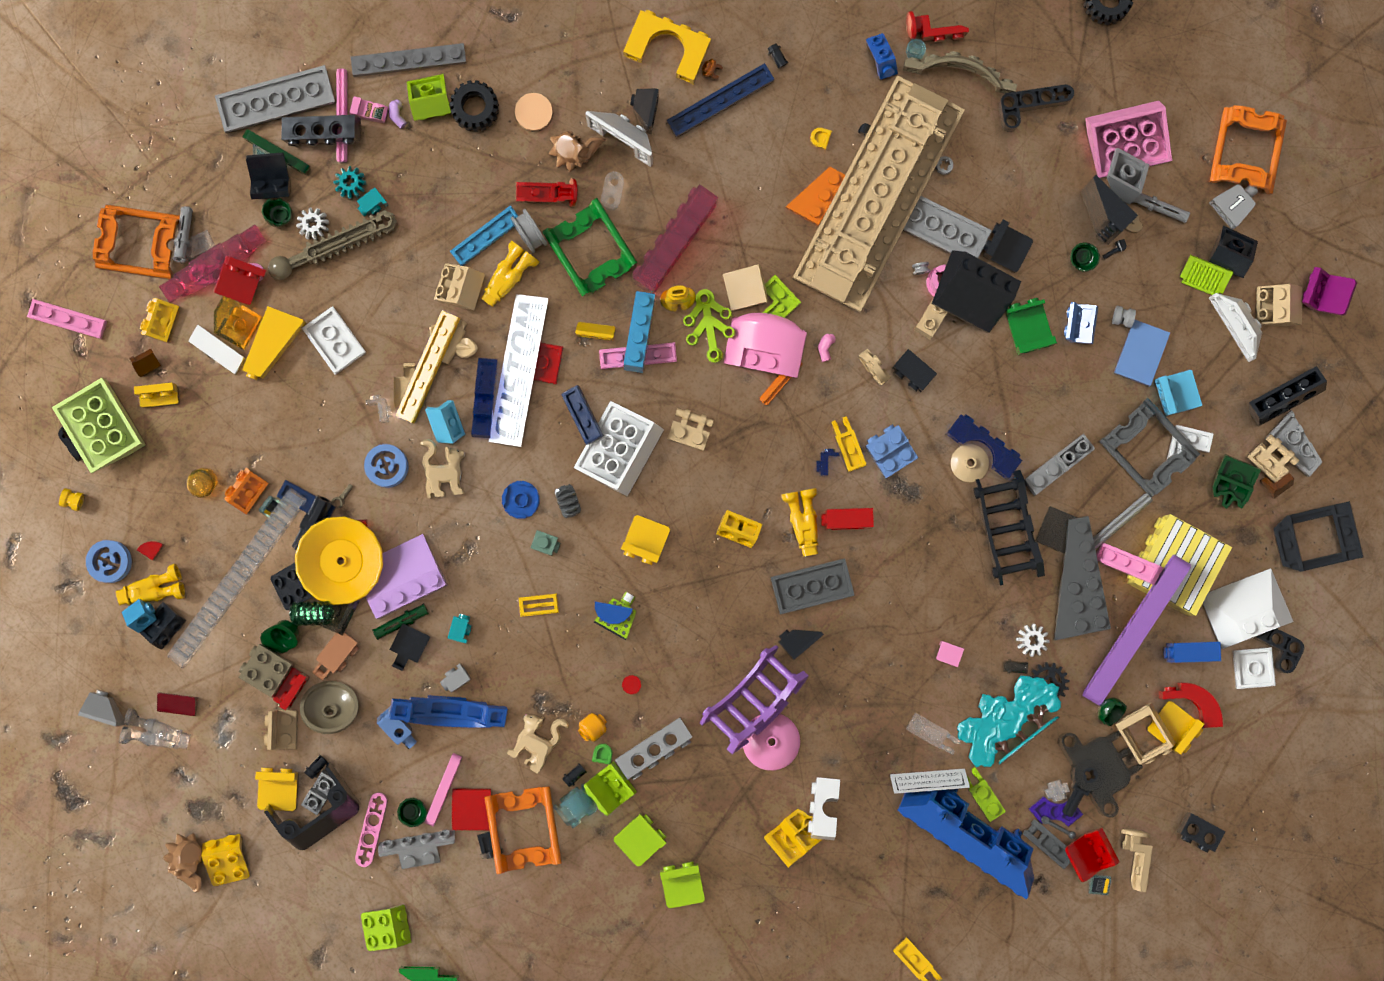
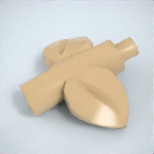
(458, 345)

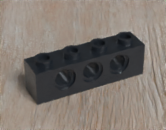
(293, 125)
(1287, 396)

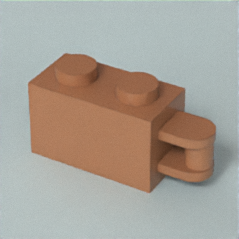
(336, 654)

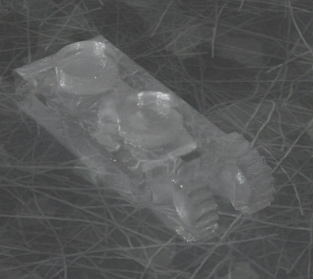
(930, 732)

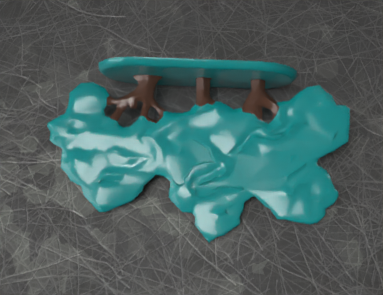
(1004, 720)

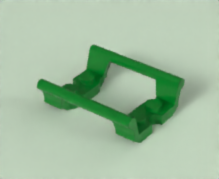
(583, 222)

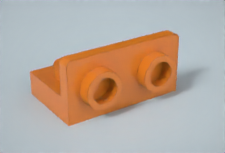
(245, 490)

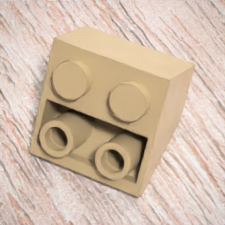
(459, 286)
(1279, 305)

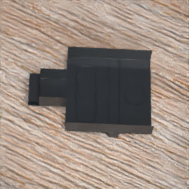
(408, 645)

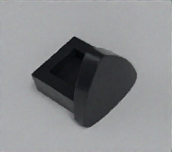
(486, 845)

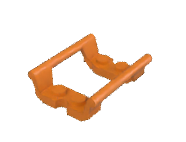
(1254, 175)
(162, 235)
(519, 857)

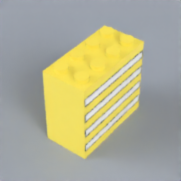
(1195, 547)

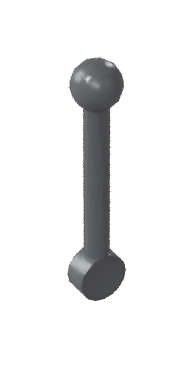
(1045, 820)

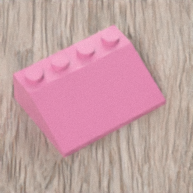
(1136, 130)

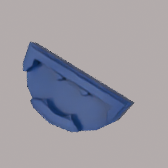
(612, 613)

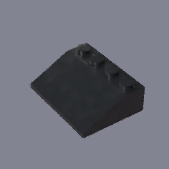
(1106, 210)
(975, 290)

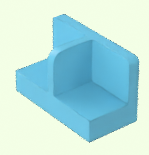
(445, 422)

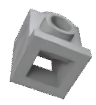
(455, 678)

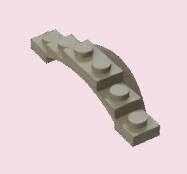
(968, 63)

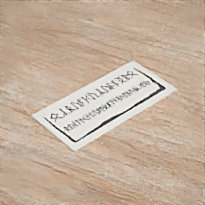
(929, 781)

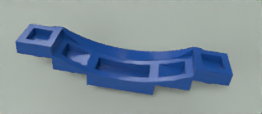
(448, 712)

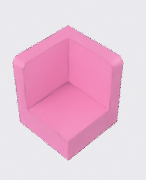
(949, 654)

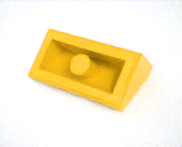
(595, 331)

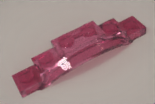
(207, 267)

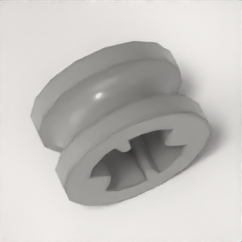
(949, 168)
(921, 268)

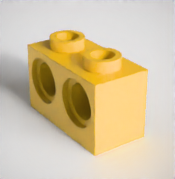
(739, 529)

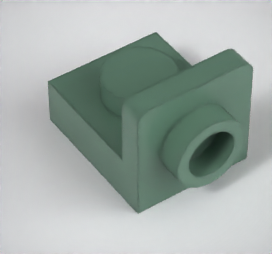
(545, 543)

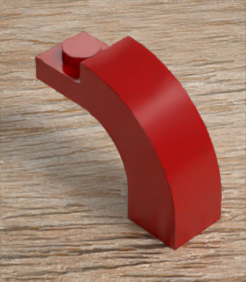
(1206, 704)

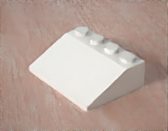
(622, 450)

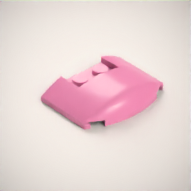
(766, 344)

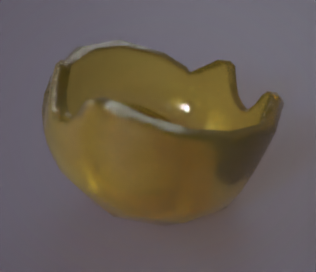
(201, 482)

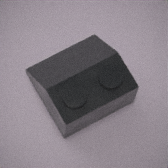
(1233, 251)

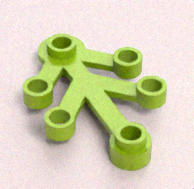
(708, 323)

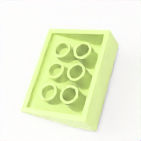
(98, 425)

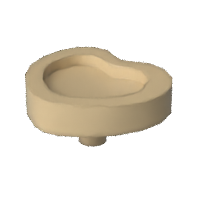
(1135, 225)

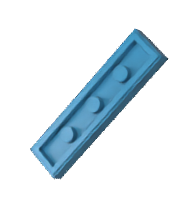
(484, 236)

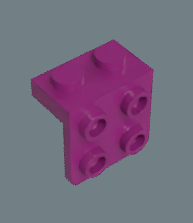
(1329, 292)

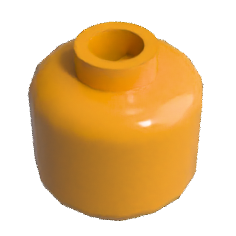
(592, 727)

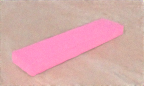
(67, 319)
(655, 355)
(1128, 563)

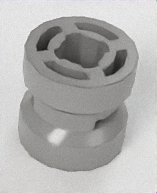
(1124, 316)

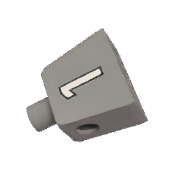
(1234, 204)

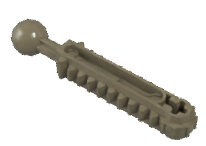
(281, 267)

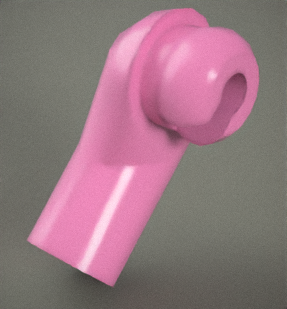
(824, 345)

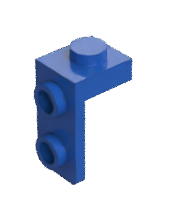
(883, 56)

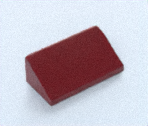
(176, 704)

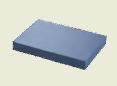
(1142, 353)

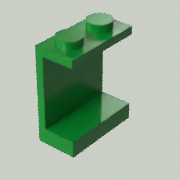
(1029, 326)

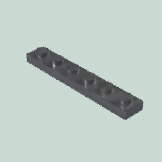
(408, 60)

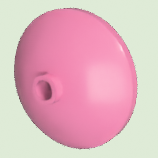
(782, 752)

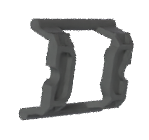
(1137, 422)

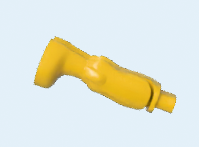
(505, 277)
(677, 295)
(804, 524)
(148, 588)

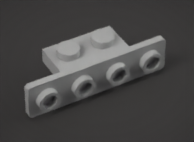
(418, 849)

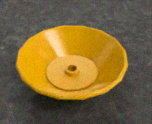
(319, 555)

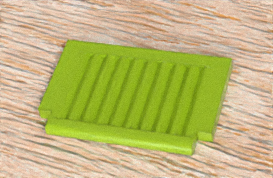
(1205, 275)

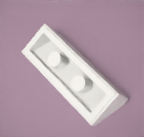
(216, 349)

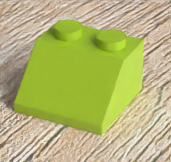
(428, 97)

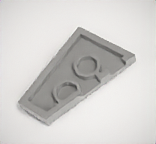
(1294, 438)

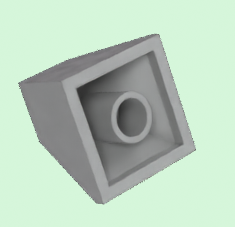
(1127, 175)
(102, 709)

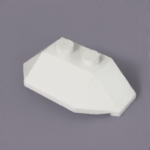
(1239, 322)

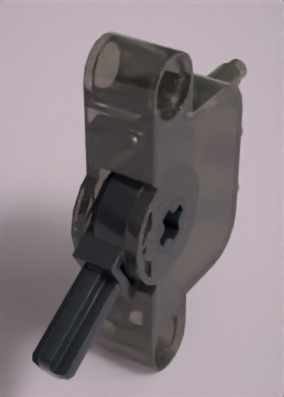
(1104, 765)

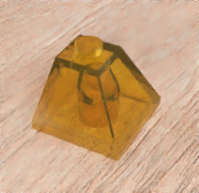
(235, 322)

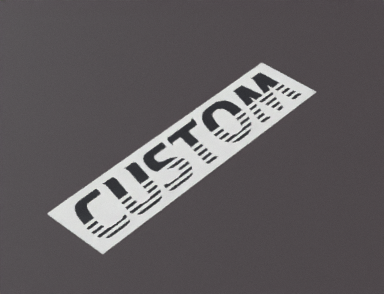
(518, 370)

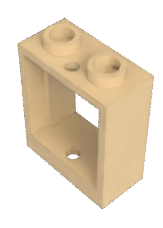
(1132, 718)

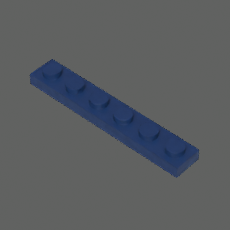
(720, 100)

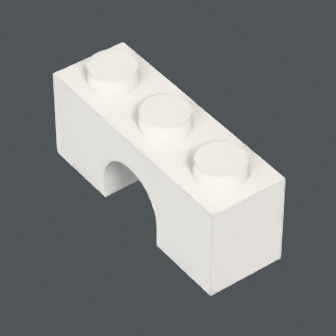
(821, 825)

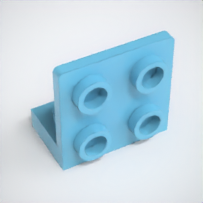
(1178, 392)

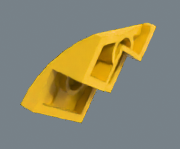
(792, 838)

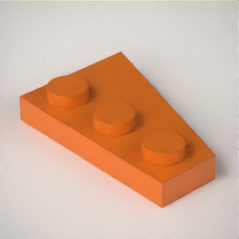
(817, 197)

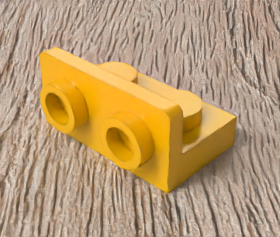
(159, 319)
(157, 394)

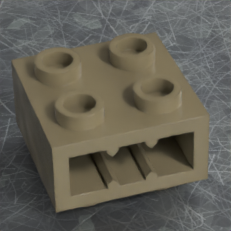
(265, 670)

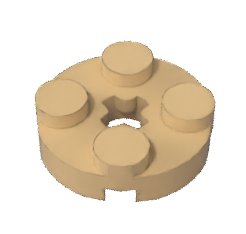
(872, 365)

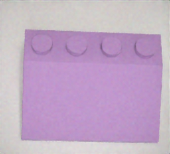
(406, 576)

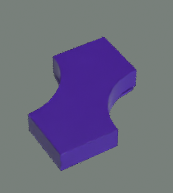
(1053, 811)

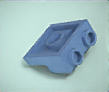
(891, 450)

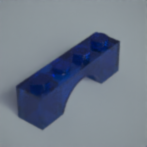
(1004, 460)

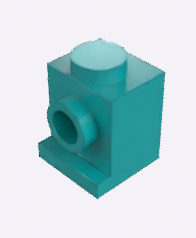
(371, 203)
(460, 628)

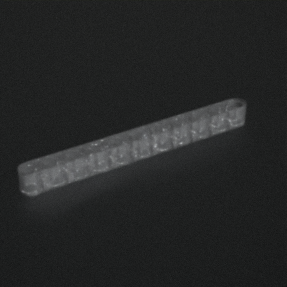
(236, 578)

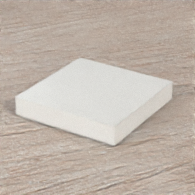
(1254, 668)

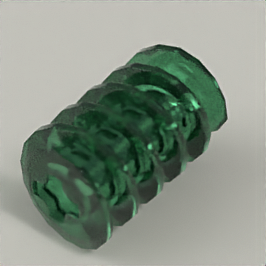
(311, 613)

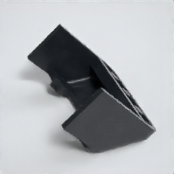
(343, 808)

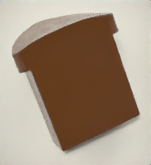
(144, 362)
(1280, 486)

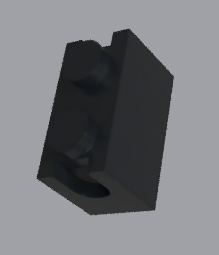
(913, 371)

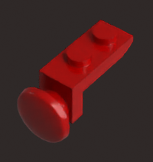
(922, 25)
(547, 192)

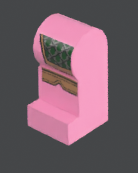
(368, 110)

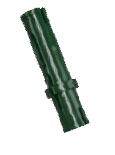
(380, 631)

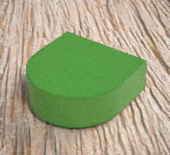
(602, 754)

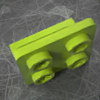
(609, 788)
(640, 839)
(682, 885)
(386, 928)

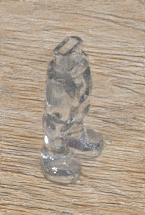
(157, 732)

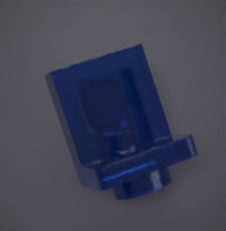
(822, 464)

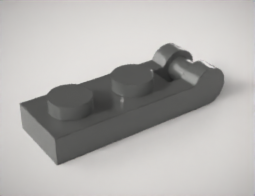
(1048, 843)

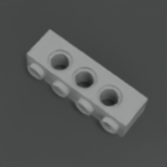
(633, 771)

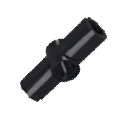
(316, 514)

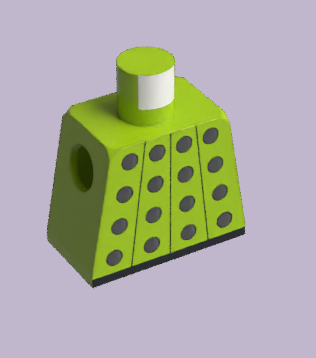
(623, 628)

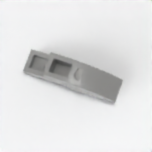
(1058, 464)

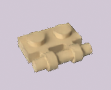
(689, 435)
(1268, 462)

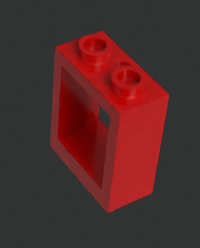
(848, 519)

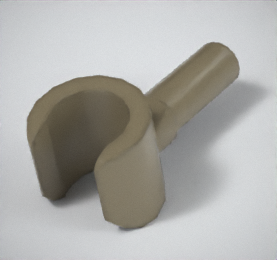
(343, 495)

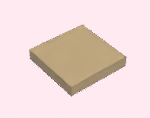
(745, 287)

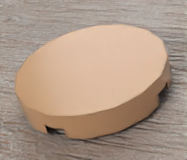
(533, 112)

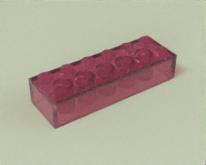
(675, 240)

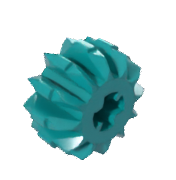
(344, 178)

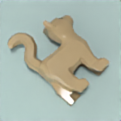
(442, 473)
(534, 743)

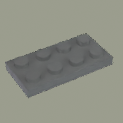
(812, 586)

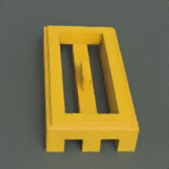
(522, 607)

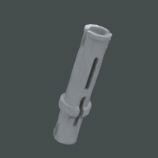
(1181, 215)
(182, 242)

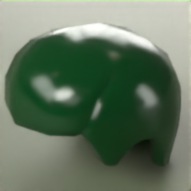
(277, 212)
(1084, 257)
(1111, 711)
(411, 812)

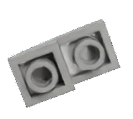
(318, 793)

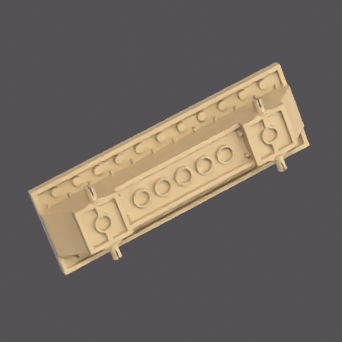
(878, 193)

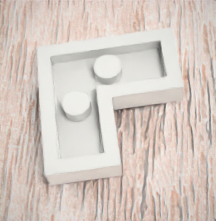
(1198, 439)

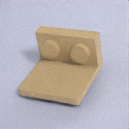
(281, 729)

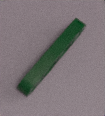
(291, 160)

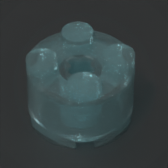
(575, 806)

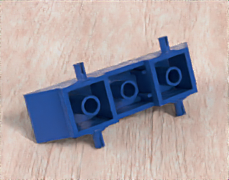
(995, 852)

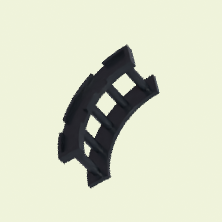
(1025, 524)

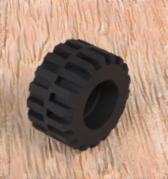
(1106, 14)
(474, 90)

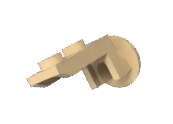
(1142, 857)

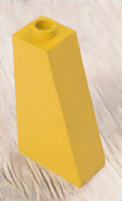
(271, 341)

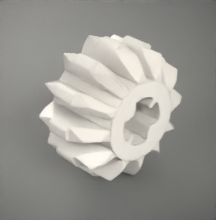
(314, 230)
(1026, 642)

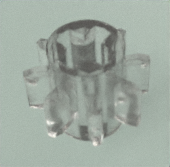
(1056, 790)

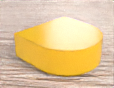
(820, 137)

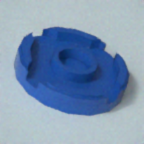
(520, 499)

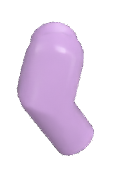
(394, 113)

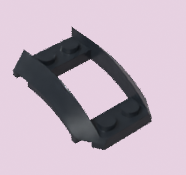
(1346, 532)

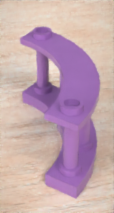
(768, 713)

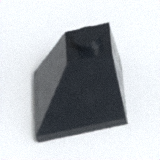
(645, 106)
(798, 641)

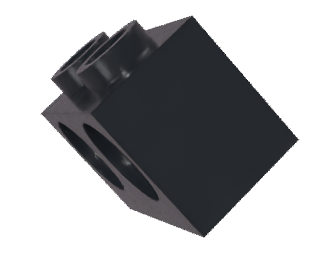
(1202, 829)

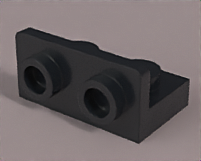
(165, 626)

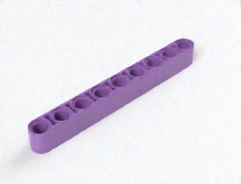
(1136, 629)

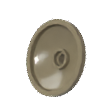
(326, 698)

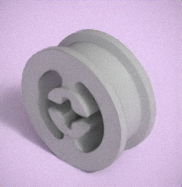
(528, 231)

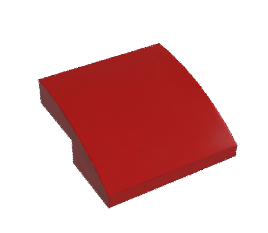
(469, 809)

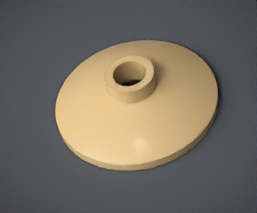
(962, 469)

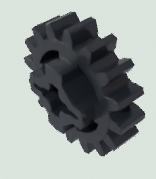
(1051, 674)

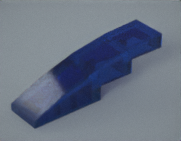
(484, 398)

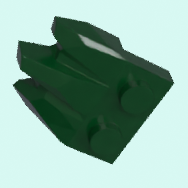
(1235, 481)

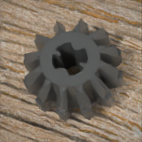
(567, 501)

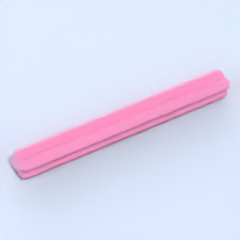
(341, 109)

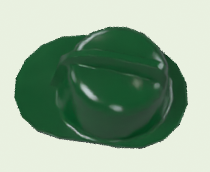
(280, 636)

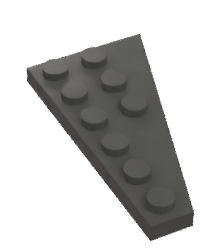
(1081, 592)

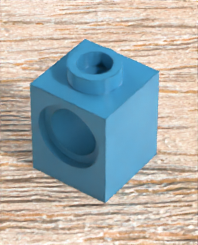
(139, 615)

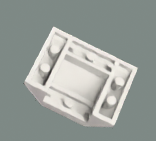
(624, 131)
(1246, 608)

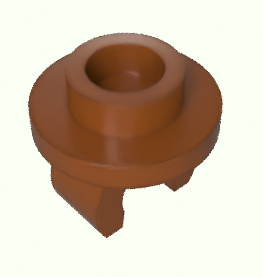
(709, 67)

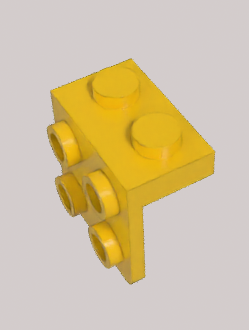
(645, 540)
(1180, 726)
(277, 789)
(225, 860)

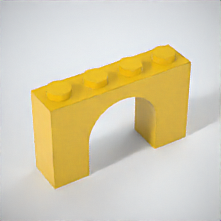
(650, 26)

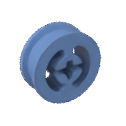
(372, 472)
(114, 548)

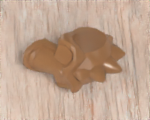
(572, 150)
(183, 860)

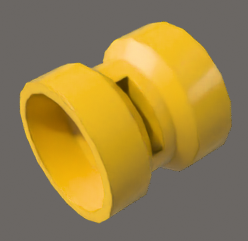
(71, 499)

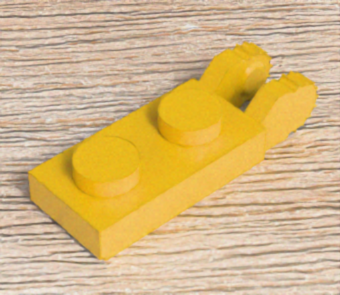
(849, 446)
(915, 960)

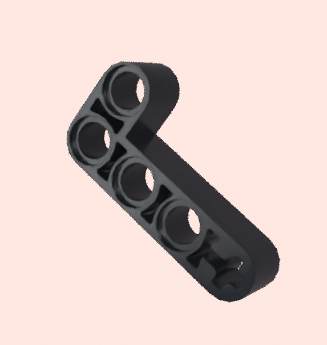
(1036, 102)
(1283, 648)

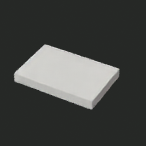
(334, 340)

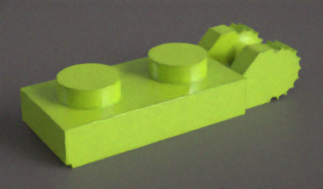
(985, 797)

